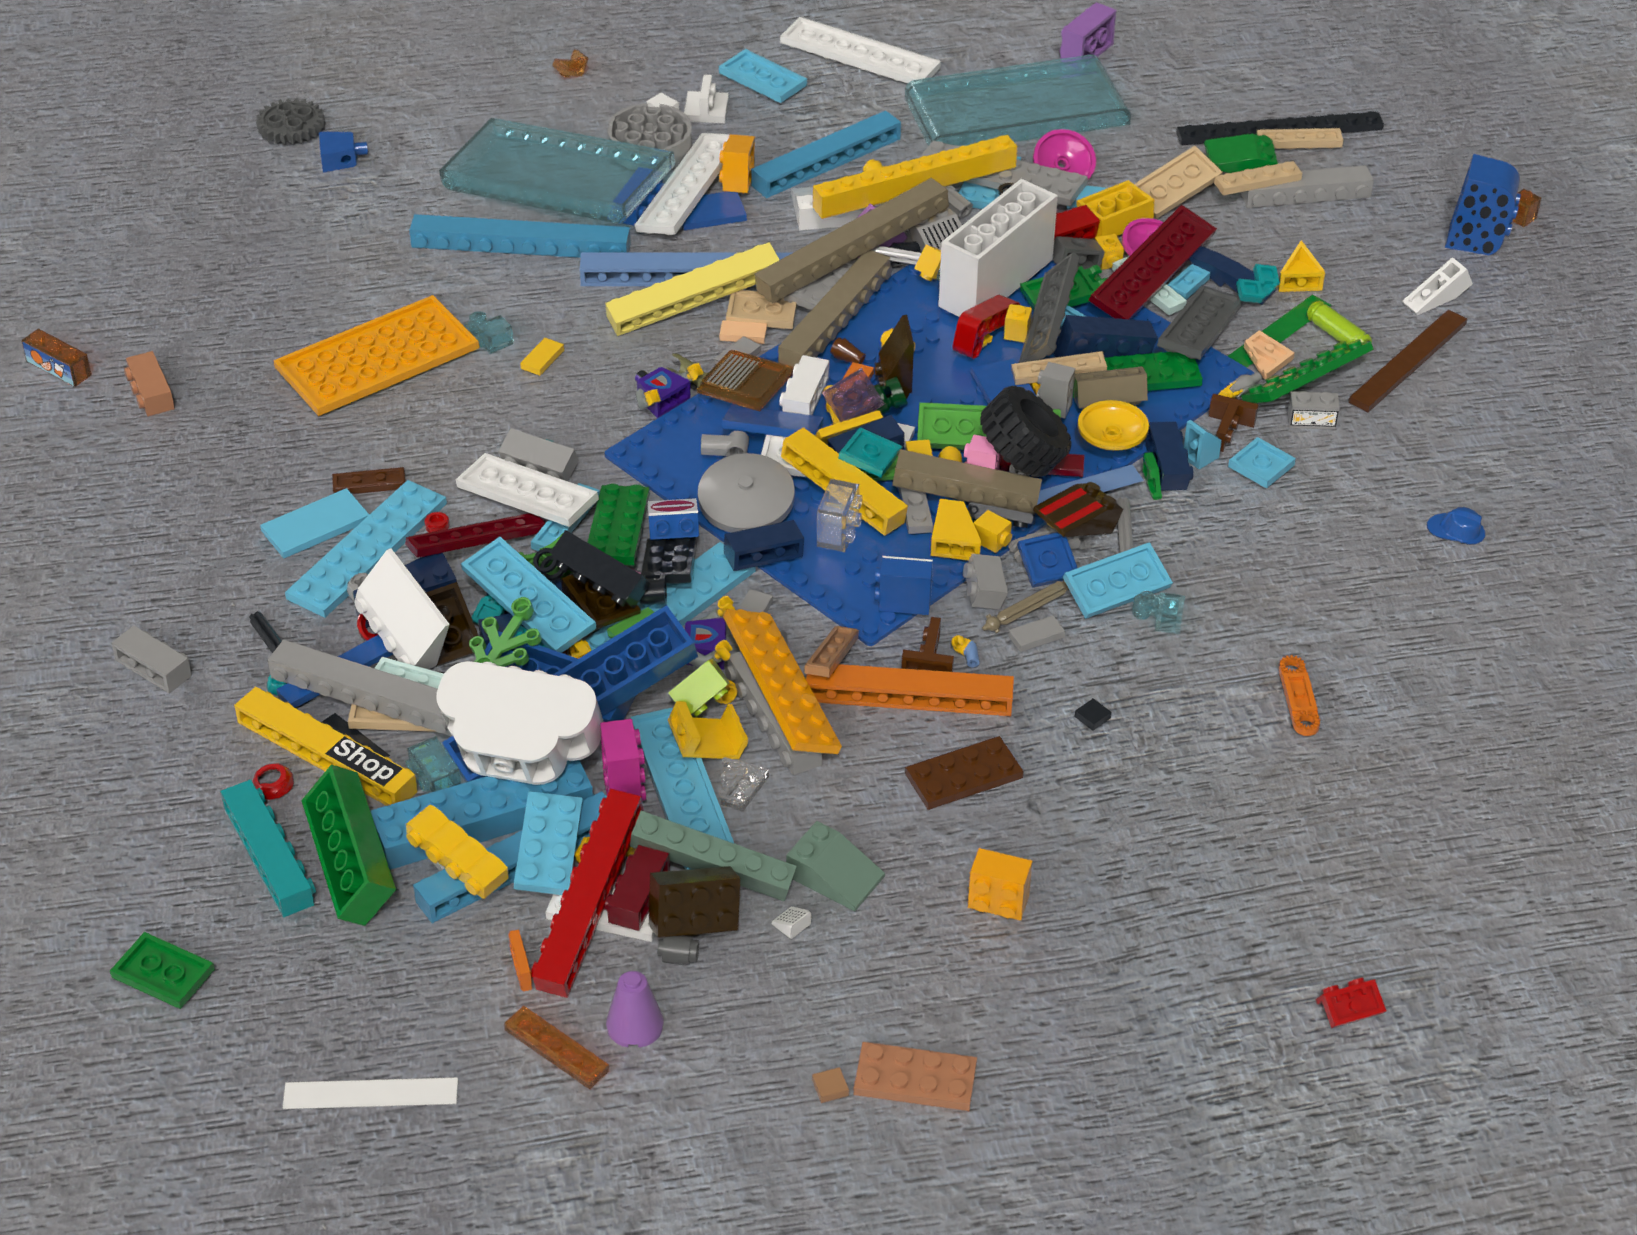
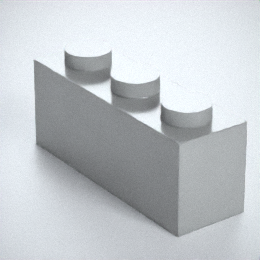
(539, 454)
(151, 659)

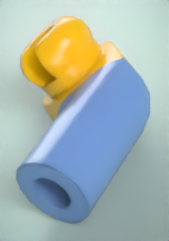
(966, 648)

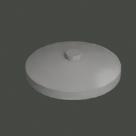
(745, 492)

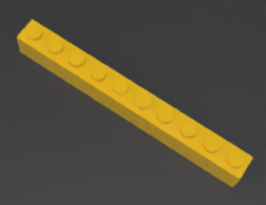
(890, 181)

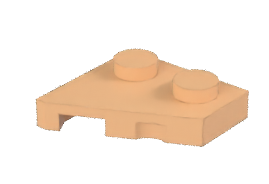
(1267, 354)

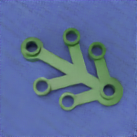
(522, 611)

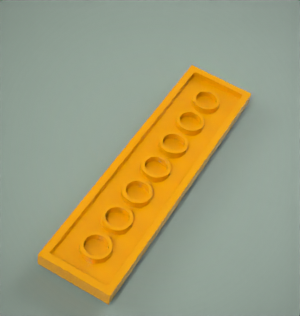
(782, 682)

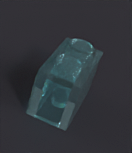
(432, 766)

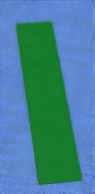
(1281, 328)

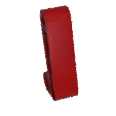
(978, 322)

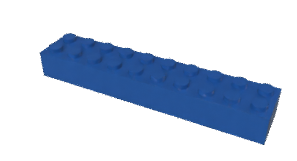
(621, 667)

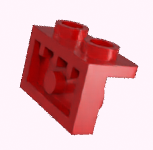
(1351, 1003)

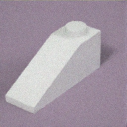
(1439, 288)

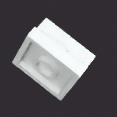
(708, 104)

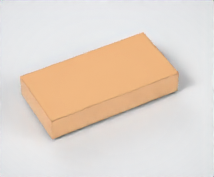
(735, 330)

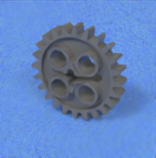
(290, 121)

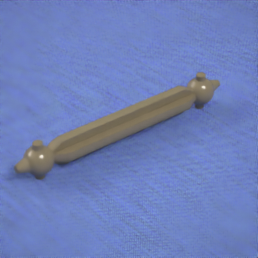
(1025, 606)

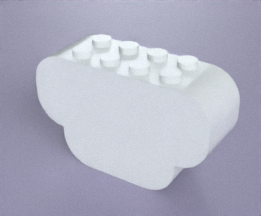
(518, 720)

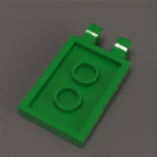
(1084, 285)

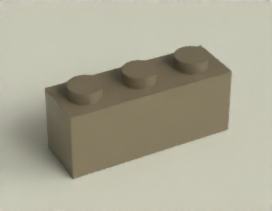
(1119, 384)

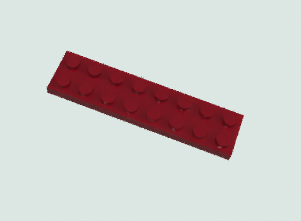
(1152, 264)

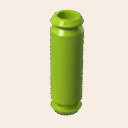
(1335, 323)

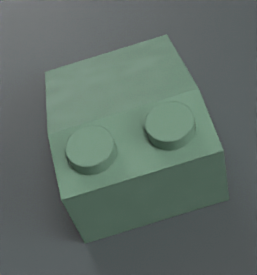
(834, 866)

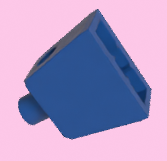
(339, 150)

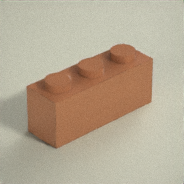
(149, 383)

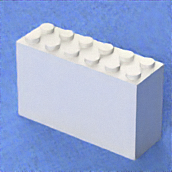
(998, 248)

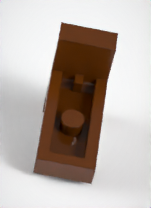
(1232, 413)
(927, 656)

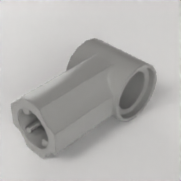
(958, 203)
(723, 445)

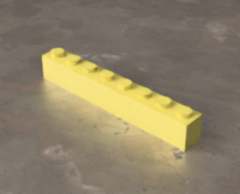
(688, 290)

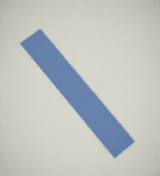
(1107, 481)

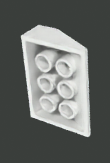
(809, 219)
(402, 613)

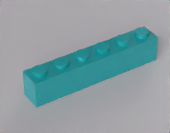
(267, 848)

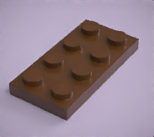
(963, 772)

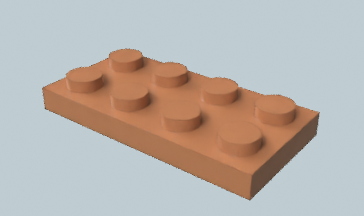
(915, 1076)

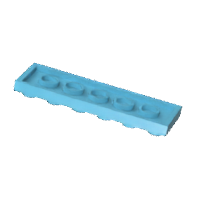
(510, 576)

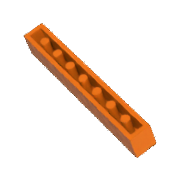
(915, 689)

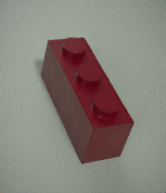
(630, 899)

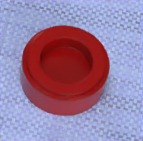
(436, 521)

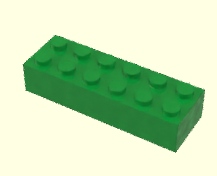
(348, 845)

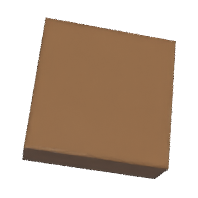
(830, 1085)

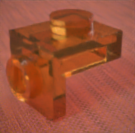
(571, 67)

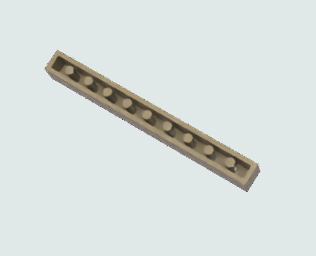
(851, 240)

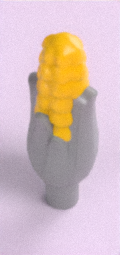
(1240, 385)

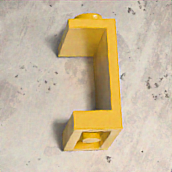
(707, 735)

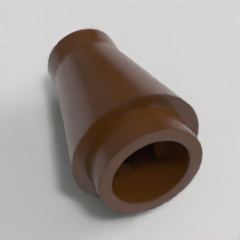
(846, 351)

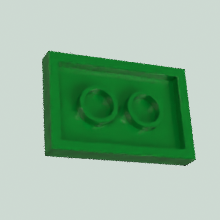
(162, 970)

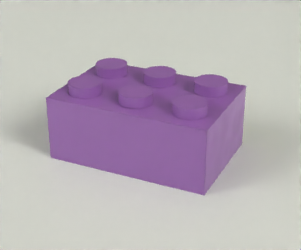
(1089, 32)

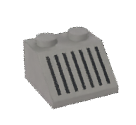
(935, 229)

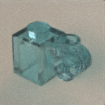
(491, 333)
(1164, 607)

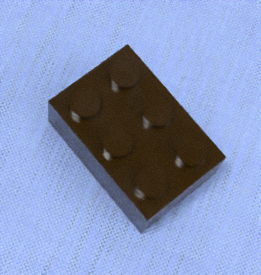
(694, 901)

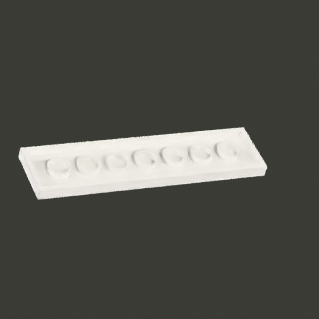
(859, 51)
(684, 187)

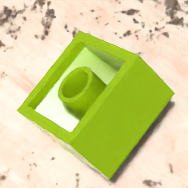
(700, 687)

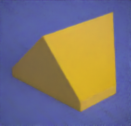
(1301, 272)

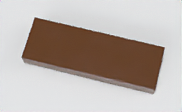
(369, 480)

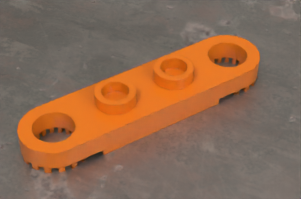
(1299, 695)

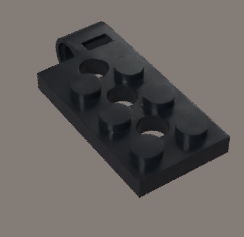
(667, 563)

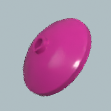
(1068, 149)
(1137, 232)

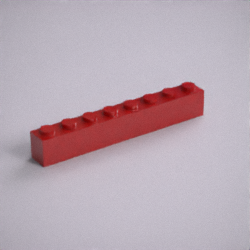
(587, 893)

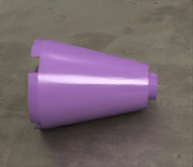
(634, 1012)

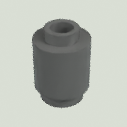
(678, 949)

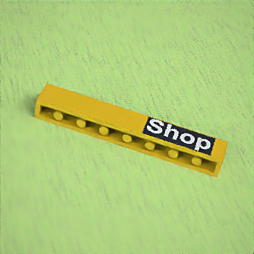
(324, 746)

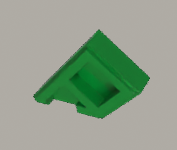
(1151, 474)

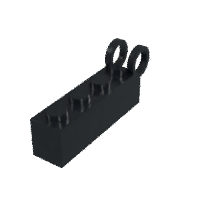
(594, 566)

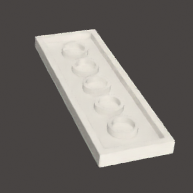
(527, 489)

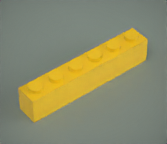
(822, 464)

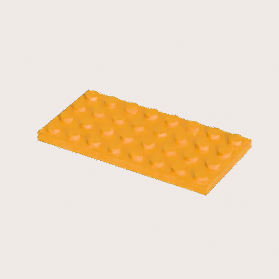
(375, 355)

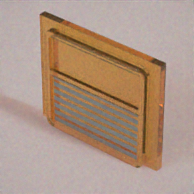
(745, 380)

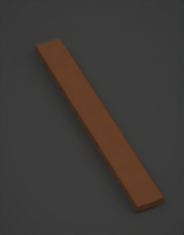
(1407, 361)

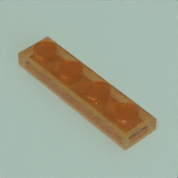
(556, 1047)

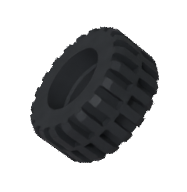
(1025, 431)

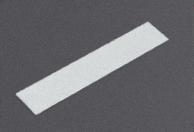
(370, 1093)

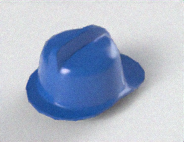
(1458, 525)

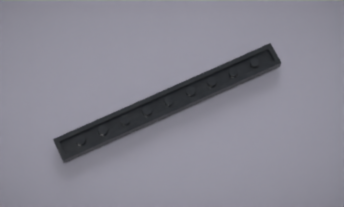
(1346, 122)

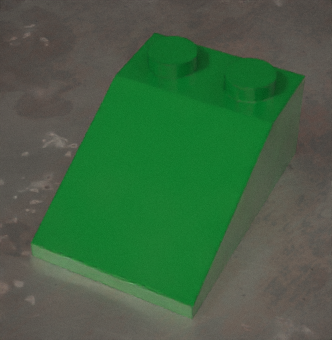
(1241, 152)

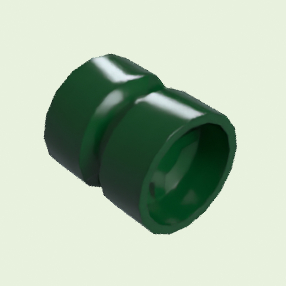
(897, 399)

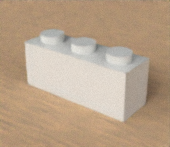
(805, 386)

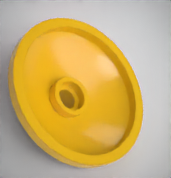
(1113, 425)

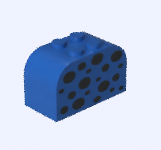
(1485, 207)

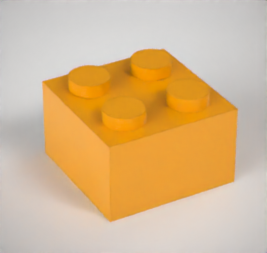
(737, 161)
(999, 884)

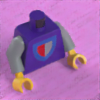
(664, 389)
(710, 635)

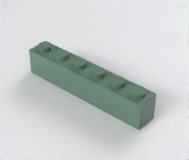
(702, 850)

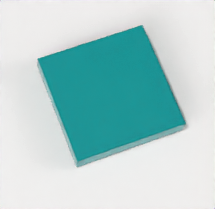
(870, 452)

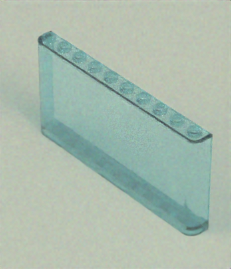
(1017, 101)
(556, 170)

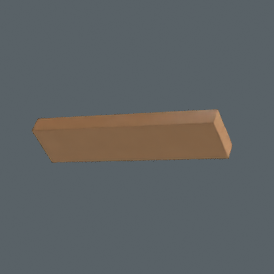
(831, 651)

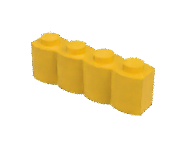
(458, 852)

